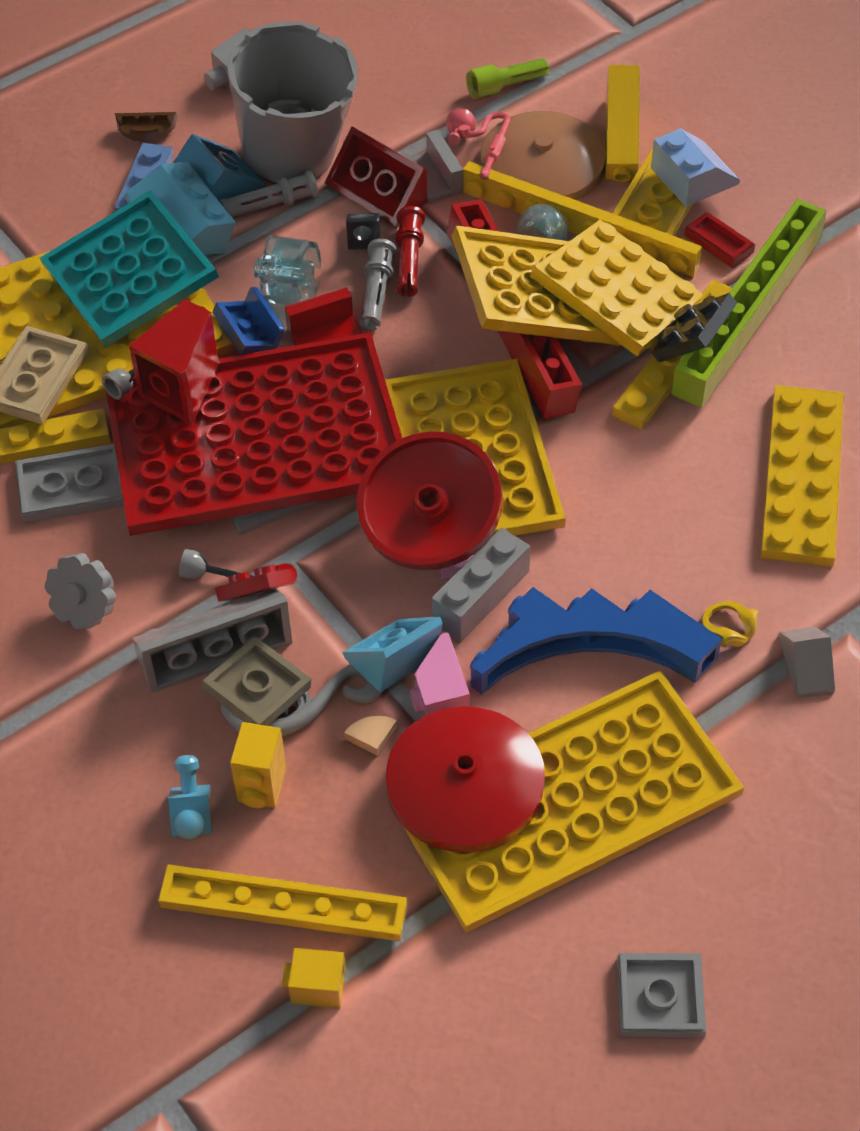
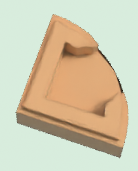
(371, 732)

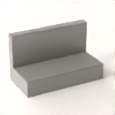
(442, 167)

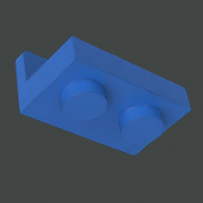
(250, 323)

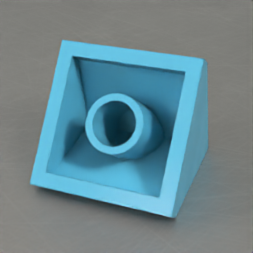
(394, 650)

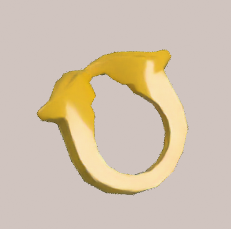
(728, 636)

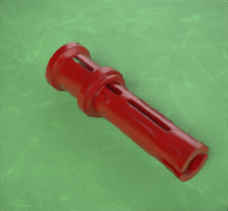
(409, 239)

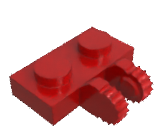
(265, 579)

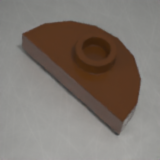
(146, 125)

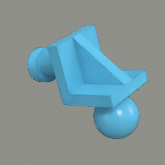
(190, 802)

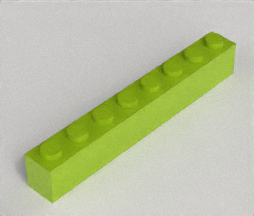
(755, 295)

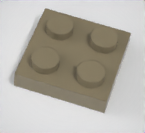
(256, 683)

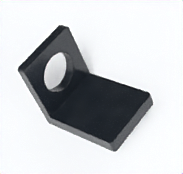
(362, 230)

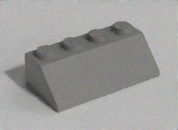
(208, 639)

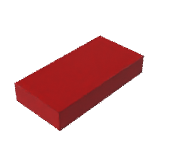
(719, 239)

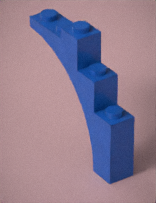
(645, 630)

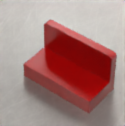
(322, 318)

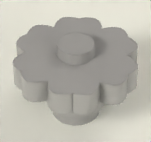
(80, 591)

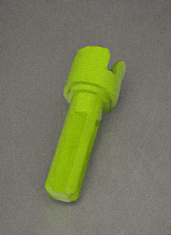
(489, 79)

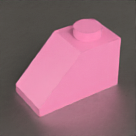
(439, 680)

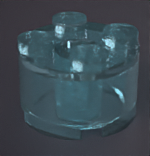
(288, 270)

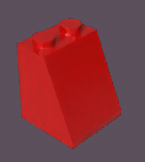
(176, 360)

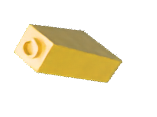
(622, 122)

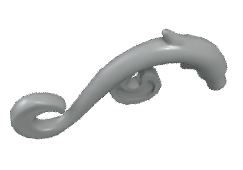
(310, 709)

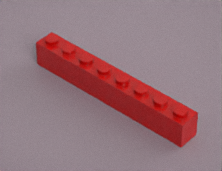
(540, 358)

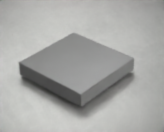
(661, 995)

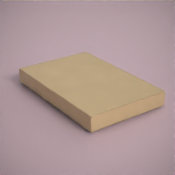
(38, 373)

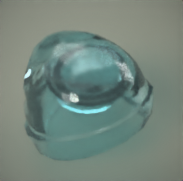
(542, 222)

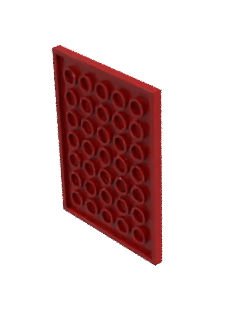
(266, 438)

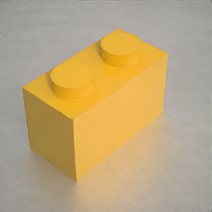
(258, 765)

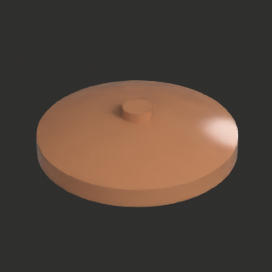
(550, 152)

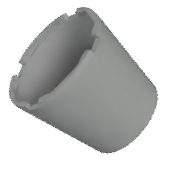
(290, 97)

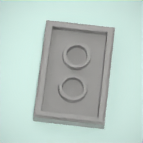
(68, 483)

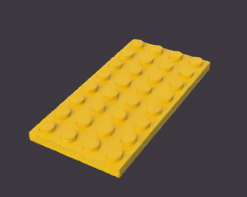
(611, 784)

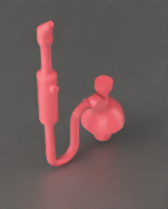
(462, 124)

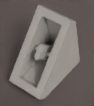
(809, 661)

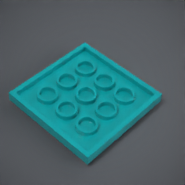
(128, 268)

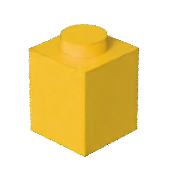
(315, 977)

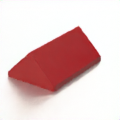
(377, 176)

